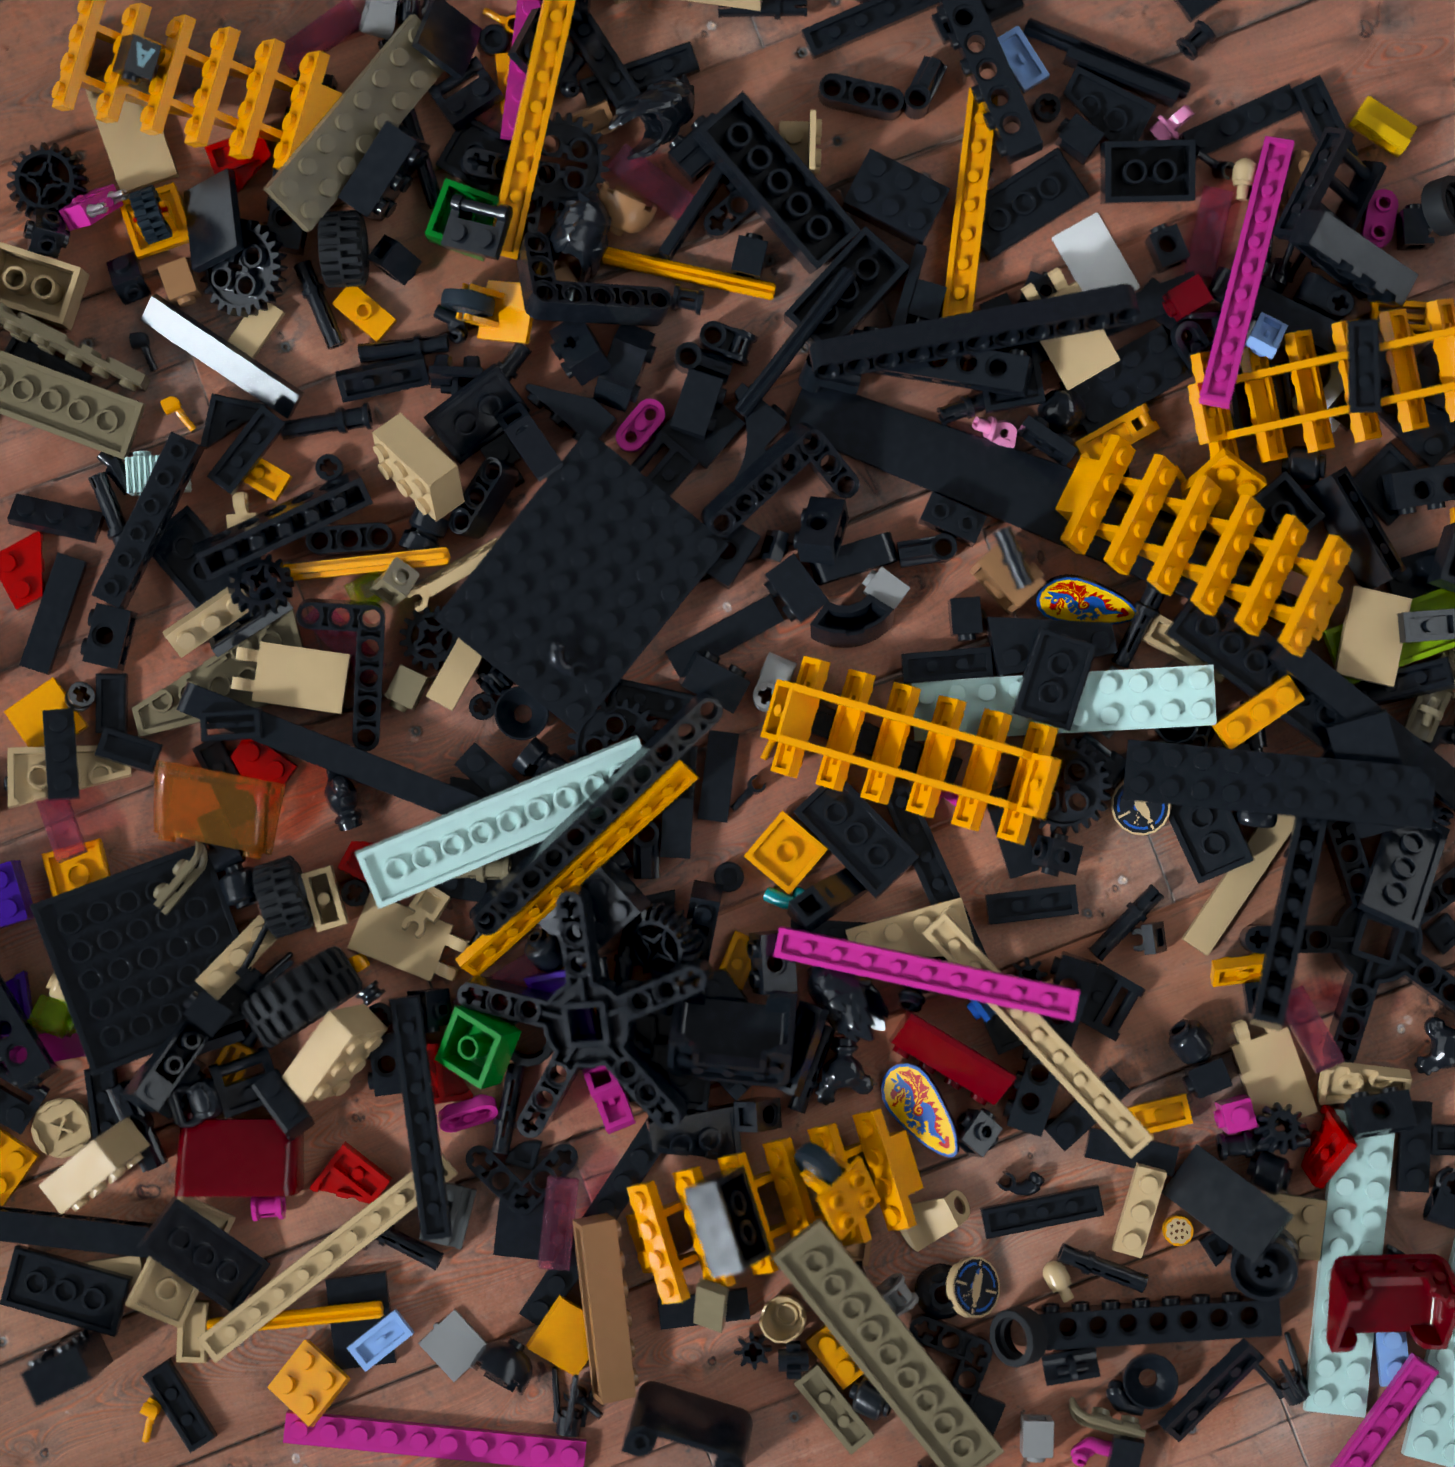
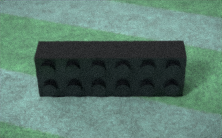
(776, 183)

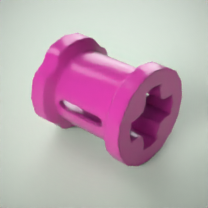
(268, 1207)

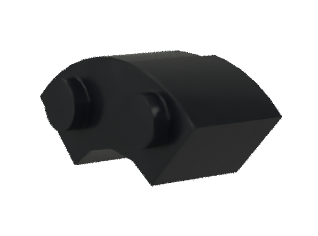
(627, 356)
(852, 624)

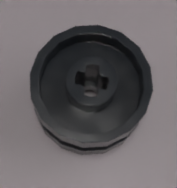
(1273, 1275)

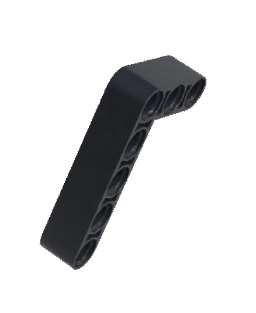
(582, 301)
(779, 475)
(364, 660)

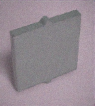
(453, 1344)

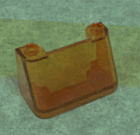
(216, 808)

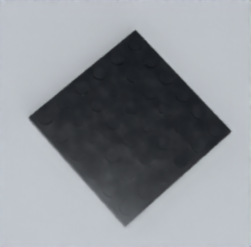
(129, 963)

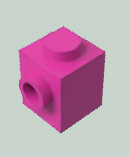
(1235, 1114)

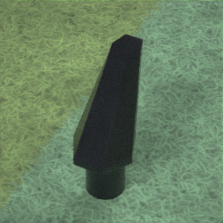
(115, 470)

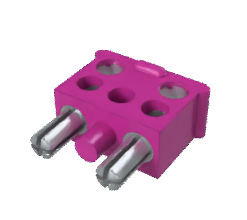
(92, 206)

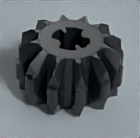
(1282, 1139)

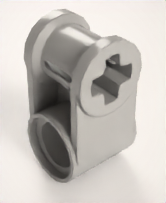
(379, 18)
(774, 668)
(898, 1303)

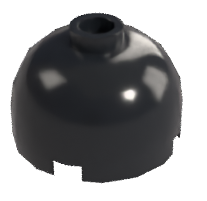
(505, 1364)

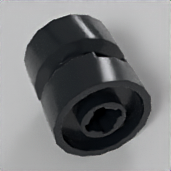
(423, 532)
(536, 759)

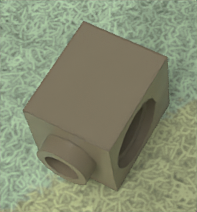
(406, 689)

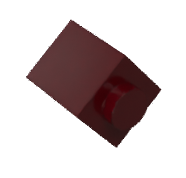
(1186, 298)

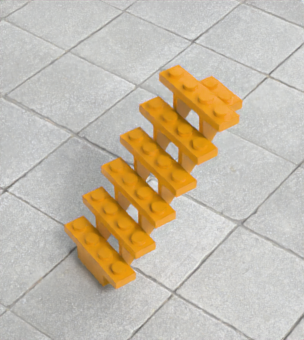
(308, 95)
(1215, 424)
(1093, 488)
(793, 714)
(889, 1164)

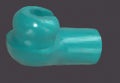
(779, 898)

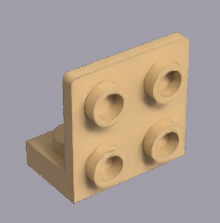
(803, 139)

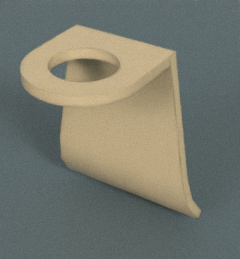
(935, 1220)

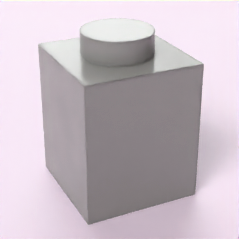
(885, 587)
(1036, 1437)

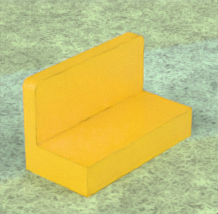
(1383, 126)

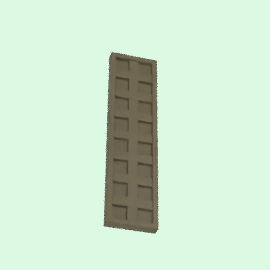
(335, 147)

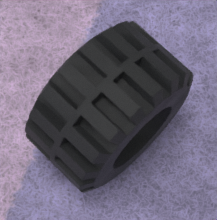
(343, 249)
(282, 896)

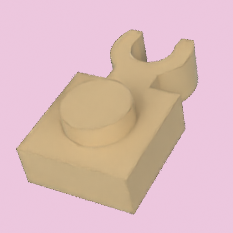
(427, 906)

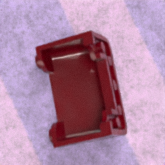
(238, 1160)
(1391, 1296)

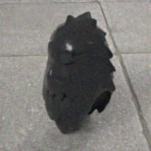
(663, 111)
(582, 233)
(851, 1000)

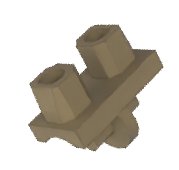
(1427, 714)

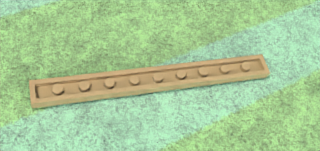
(1047, 1045)
(313, 1266)

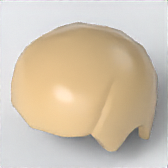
(783, 1318)

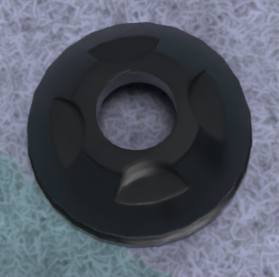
(506, 720)
(925, 1287)
(1158, 1393)

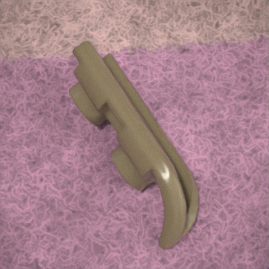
(185, 872)
(1101, 1421)

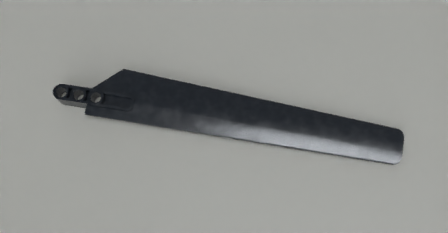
(985, 476)

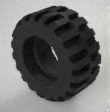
(301, 996)

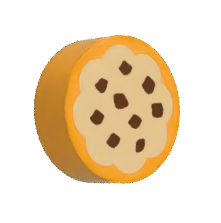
(1177, 1230)

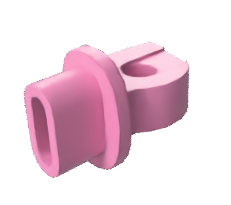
(1167, 129)
(992, 428)

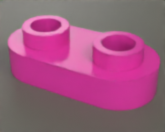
(1380, 218)
(639, 425)
(467, 1113)

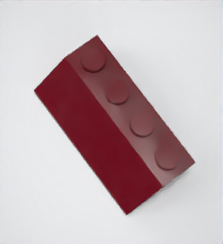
(951, 1058)

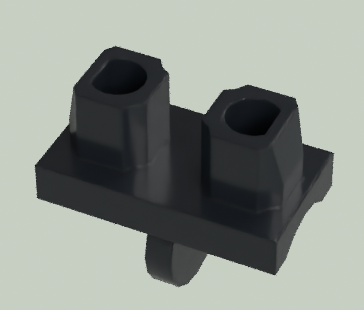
(451, 377)
(1070, 1365)

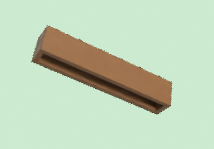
(605, 1308)

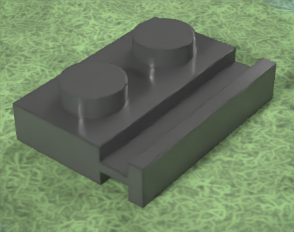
(460, 1205)

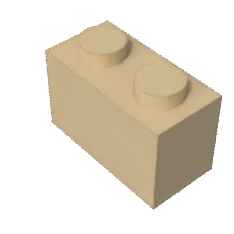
(325, 898)

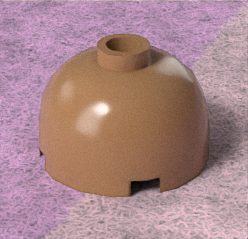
(626, 209)

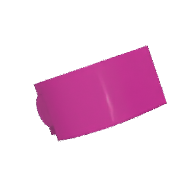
(610, 1098)

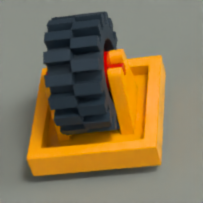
(155, 220)

